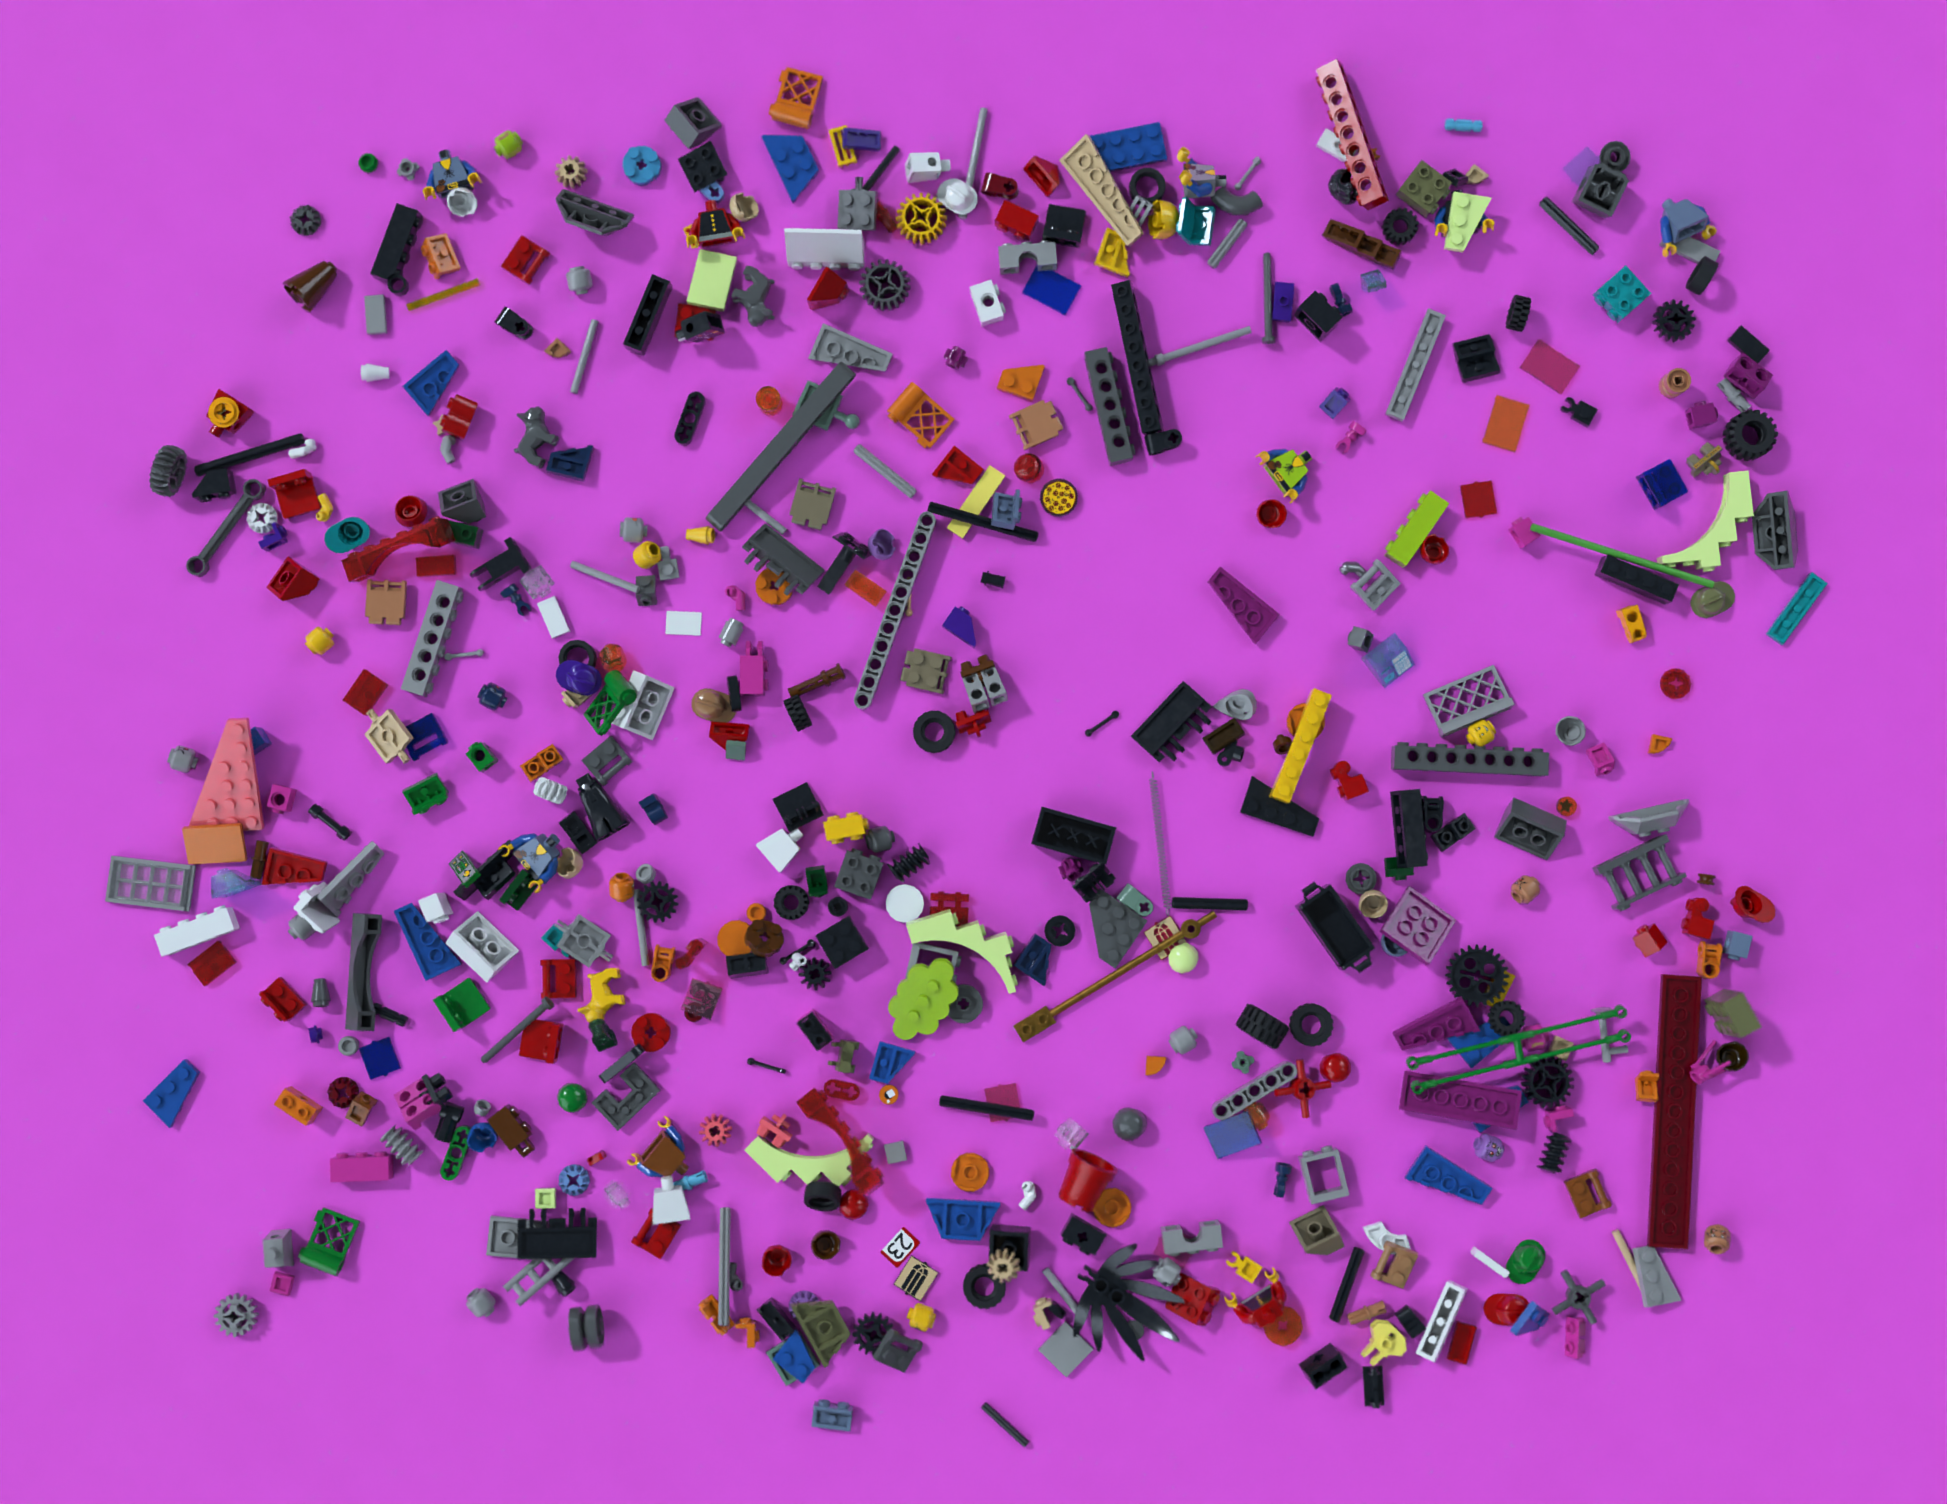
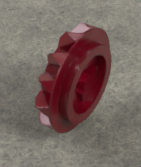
(351, 1091)

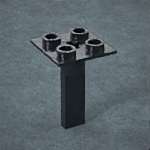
(843, 560)

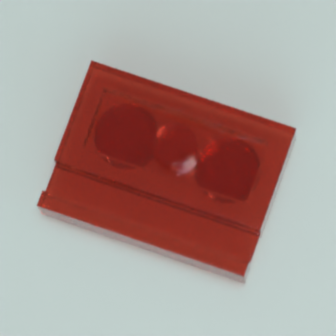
(365, 692)
(212, 963)

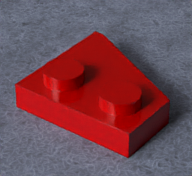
(958, 467)

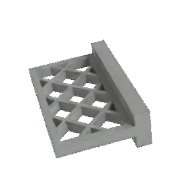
(1484, 712)

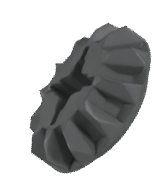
(310, 226)
(1366, 871)

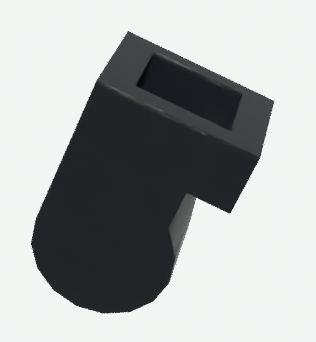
(1410, 1321)

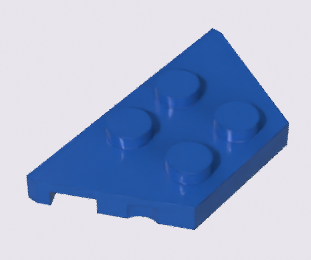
(792, 162)
(962, 1218)

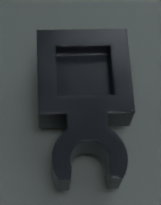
(1581, 413)

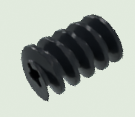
(909, 863)
(1554, 1152)

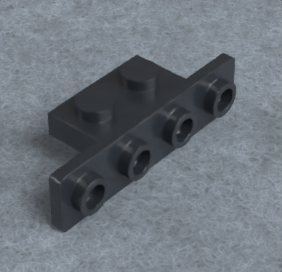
(493, 877)

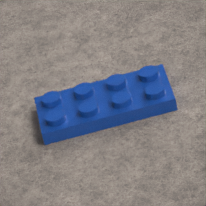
(1131, 146)

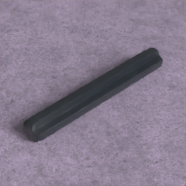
(1567, 224)
(1209, 903)
(1346, 1284)

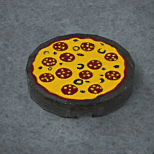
(1058, 497)

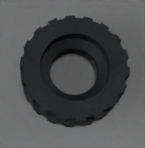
(919, 731)
(1311, 1039)
(976, 1299)

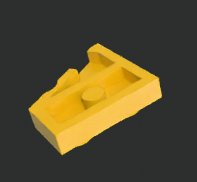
(1112, 254)

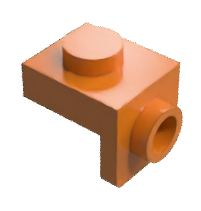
(1646, 1086)
(752, 1334)

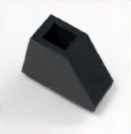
(215, 484)

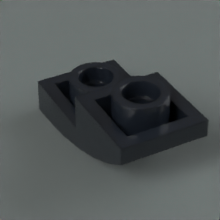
(1452, 832)

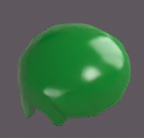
(572, 1097)

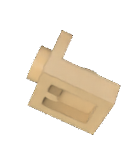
(574, 699)

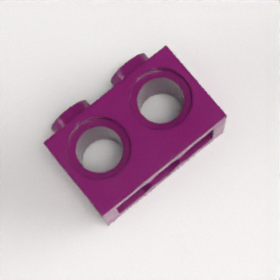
(1748, 375)

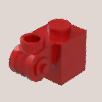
(1348, 786)
(1694, 923)

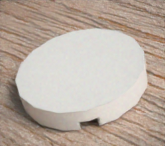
(904, 903)

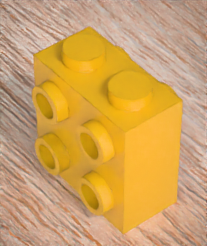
(851, 826)

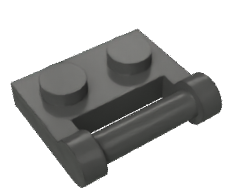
(603, 756)
(894, 1355)

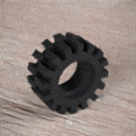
(1394, 236)
(1518, 313)
(797, 712)
(779, 902)
(1517, 1013)

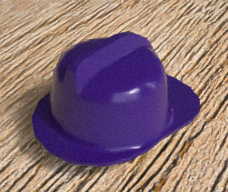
(578, 677)

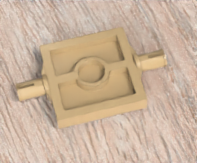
(388, 736)

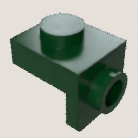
(1392, 871)
(816, 881)

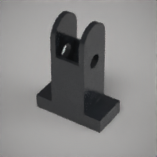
(503, 565)

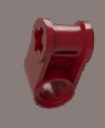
(996, 186)

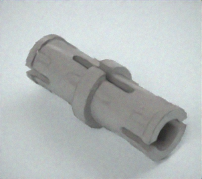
(1733, 395)

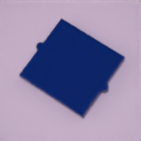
(379, 1058)

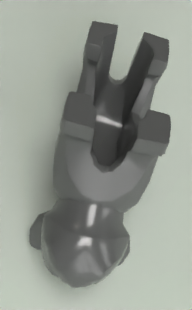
(754, 297)
(535, 436)

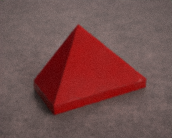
(1043, 174)
(722, 731)

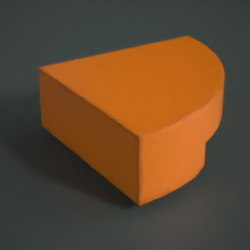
(1658, 743)
(1154, 1064)

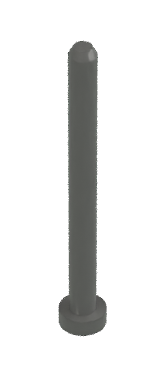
(1268, 339)
(546, 1004)

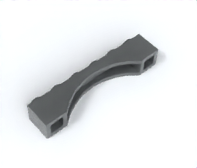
(360, 1007)

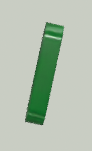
(456, 1167)

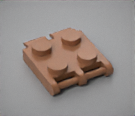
(1037, 423)
(386, 602)

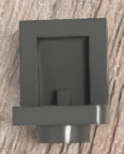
(647, 591)

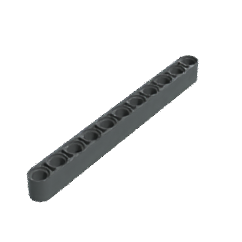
(780, 446)

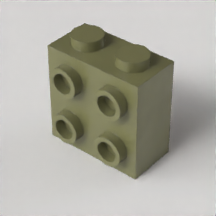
(1424, 189)

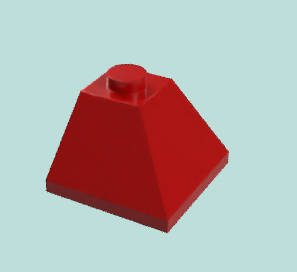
(827, 290)
(292, 581)

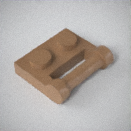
(1400, 1266)

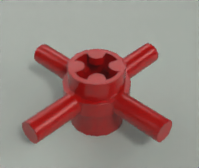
(1309, 1088)

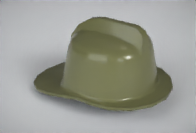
(1712, 601)

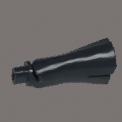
(600, 809)

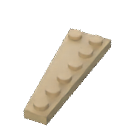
(1096, 181)

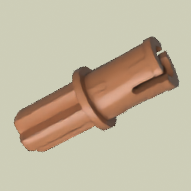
(1366, 1313)

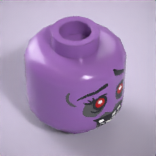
(1488, 1147)

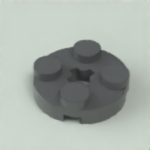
(970, 1012)

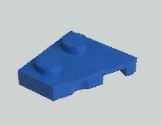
(795, 1357)

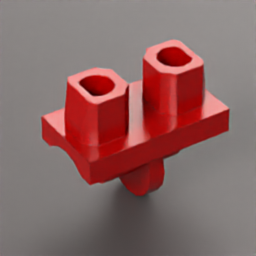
(973, 723)

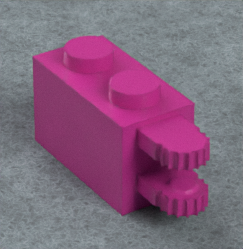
(753, 671)

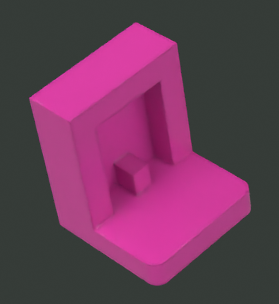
(1558, 1112)

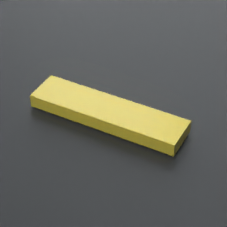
(977, 499)

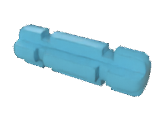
(1463, 125)

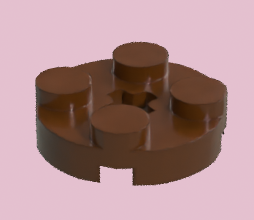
(756, 943)

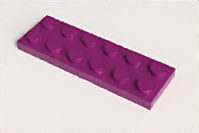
(1462, 1101)

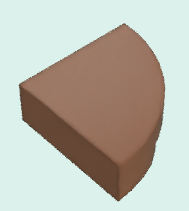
(557, 349)

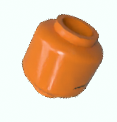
(621, 887)

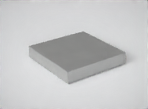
(1065, 1350)

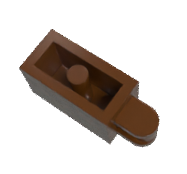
(512, 1129)

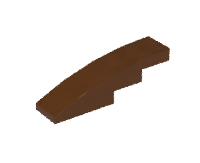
(1361, 244)

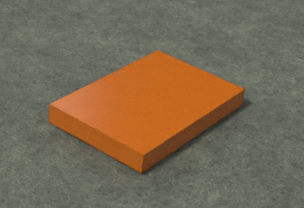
(214, 843)

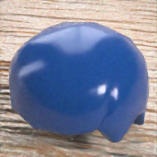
(481, 1136)

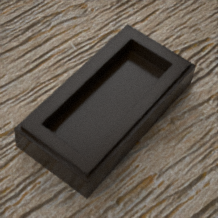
(1223, 736)

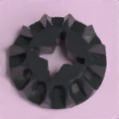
(1057, 921)

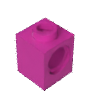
(1522, 533)
(289, 795)

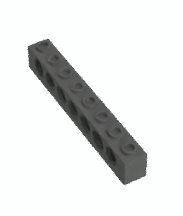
(1538, 767)

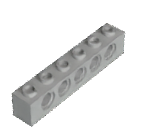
(440, 592)

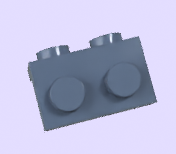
(1006, 510)
(832, 1415)

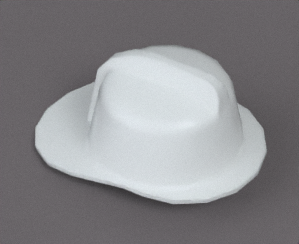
(957, 196)

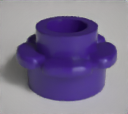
(315, 1034)

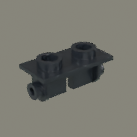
(1373, 1386)

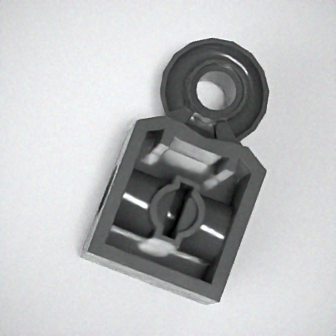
(1604, 181)

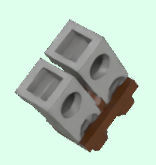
(979, 677)

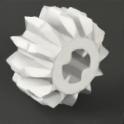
(550, 790)

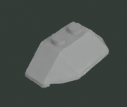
(1651, 818)

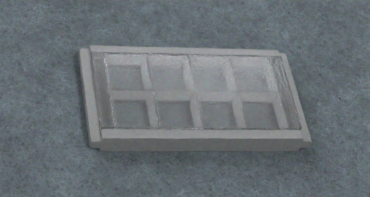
(150, 883)

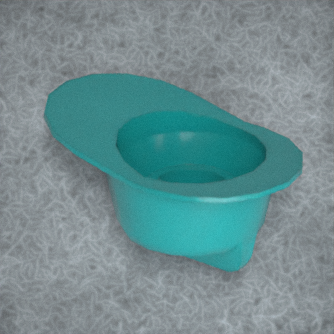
(347, 535)

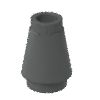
(320, 993)

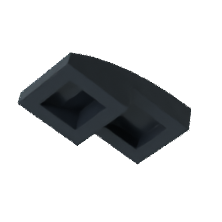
(578, 832)

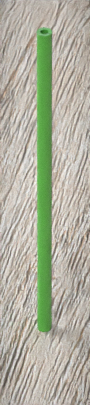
(1622, 555)

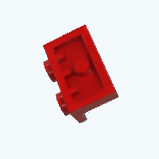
(282, 1000)

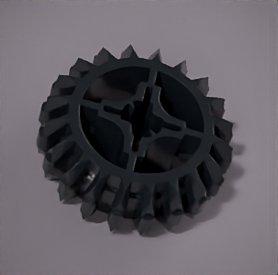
(1551, 1088)

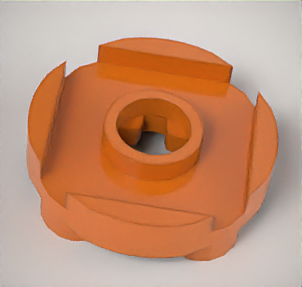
(772, 596)

